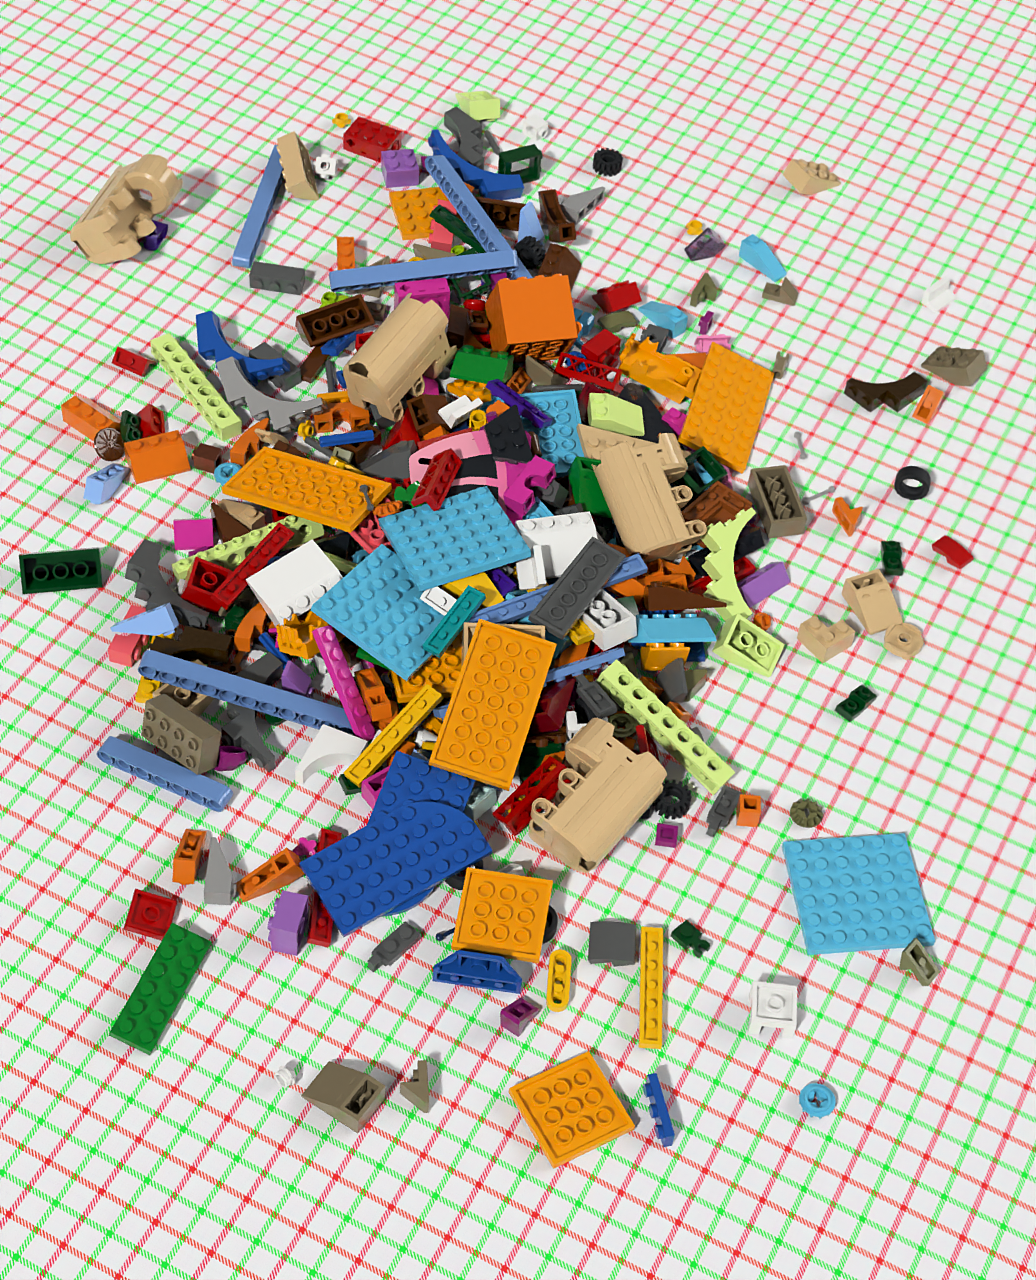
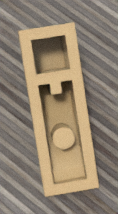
(244, 514)

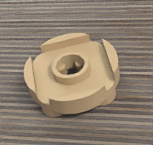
(903, 649)

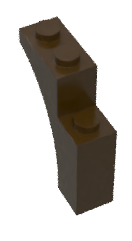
(893, 394)
(195, 645)

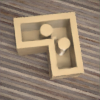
(825, 641)

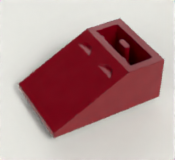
(551, 706)

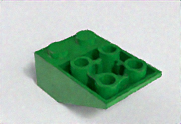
(586, 487)

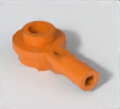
(762, 620)

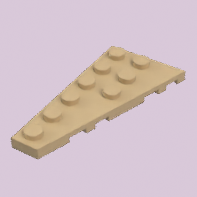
(597, 440)

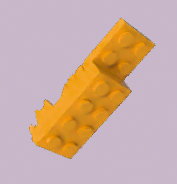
(657, 371)
(297, 637)

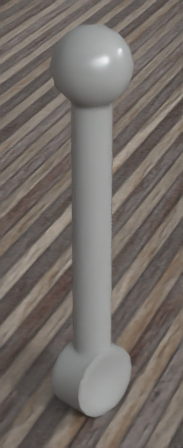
(797, 435)
(806, 500)

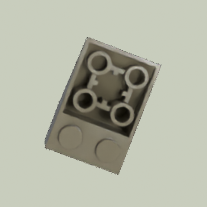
(956, 365)
(345, 1095)

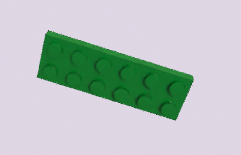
(160, 989)

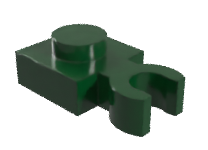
(689, 936)

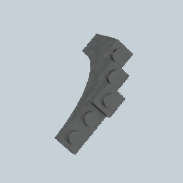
(468, 135)
(153, 589)
(242, 728)

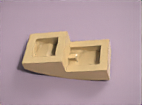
(270, 437)

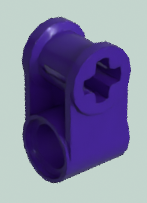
(154, 239)

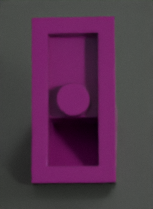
(517, 1015)

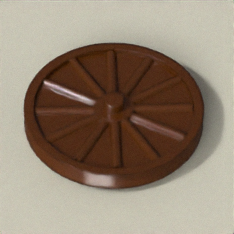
(109, 444)

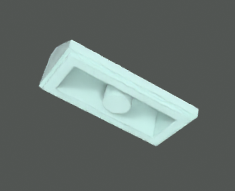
(480, 801)

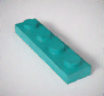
(453, 621)

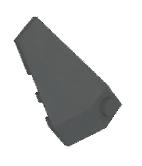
(390, 462)

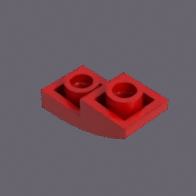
(955, 553)

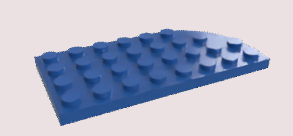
(416, 781)
(393, 861)

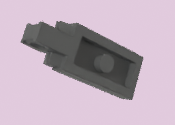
(595, 697)
(722, 809)
(393, 946)

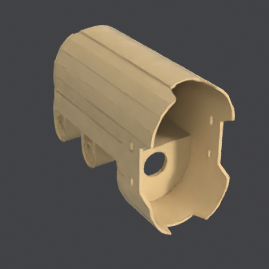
(120, 214)
(398, 356)
(643, 500)
(601, 800)

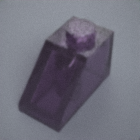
(705, 245)

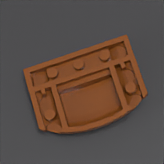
(716, 505)

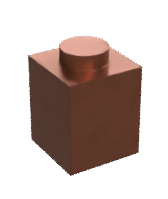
(207, 458)

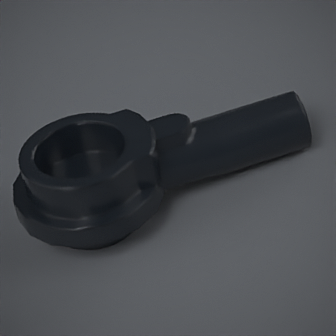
(387, 681)

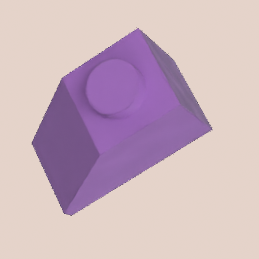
(296, 681)

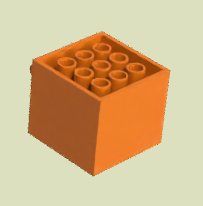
(532, 317)

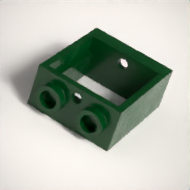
(527, 152)
(482, 290)
(713, 468)

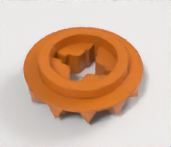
(387, 508)

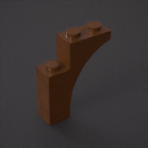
(551, 215)
(458, 329)

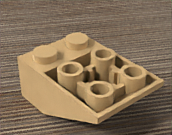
(810, 176)
(872, 601)

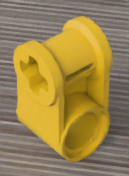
(477, 420)

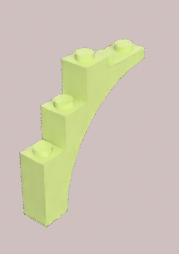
(720, 565)

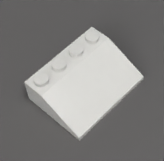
(559, 538)
(294, 582)

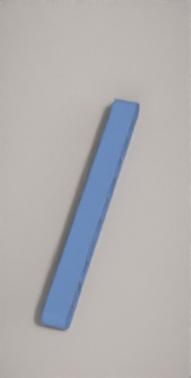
(470, 209)
(259, 212)
(423, 269)
(242, 691)

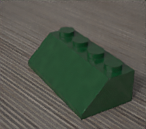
(60, 570)

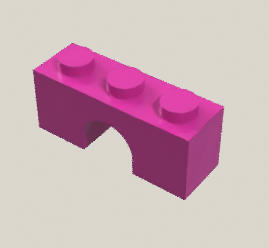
(536, 473)

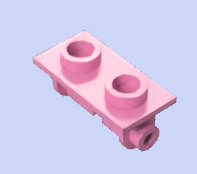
(704, 341)

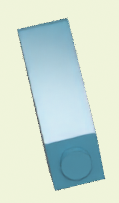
(761, 257)
(666, 317)

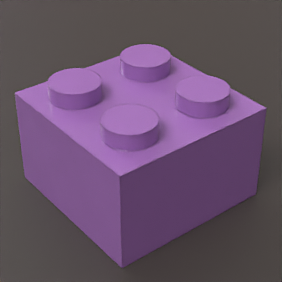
(399, 168)
(288, 922)

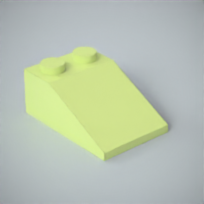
(479, 105)
(615, 415)
(748, 646)

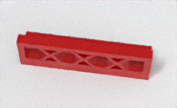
(583, 377)
(437, 479)
(521, 810)

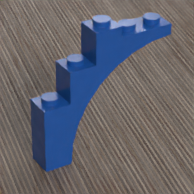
(489, 184)
(214, 346)

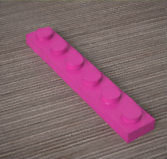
(344, 683)

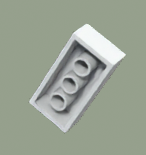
(609, 621)

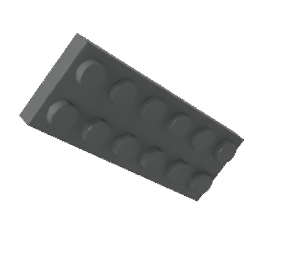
(577, 587)

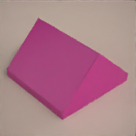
(193, 533)

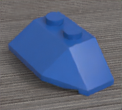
(478, 971)

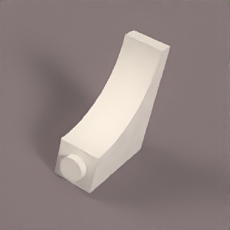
(329, 749)

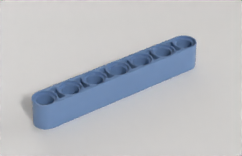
(165, 774)

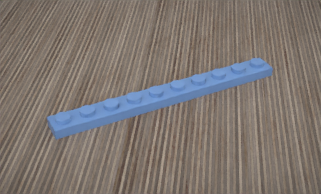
(526, 603)
(574, 668)

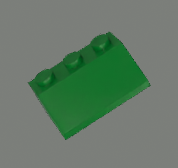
(482, 365)

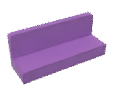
(763, 583)

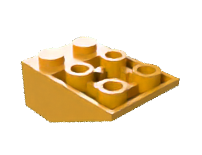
(657, 656)

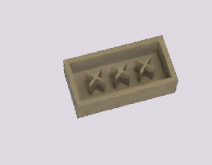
(777, 501)
(181, 734)

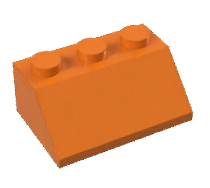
(88, 416)
(156, 457)

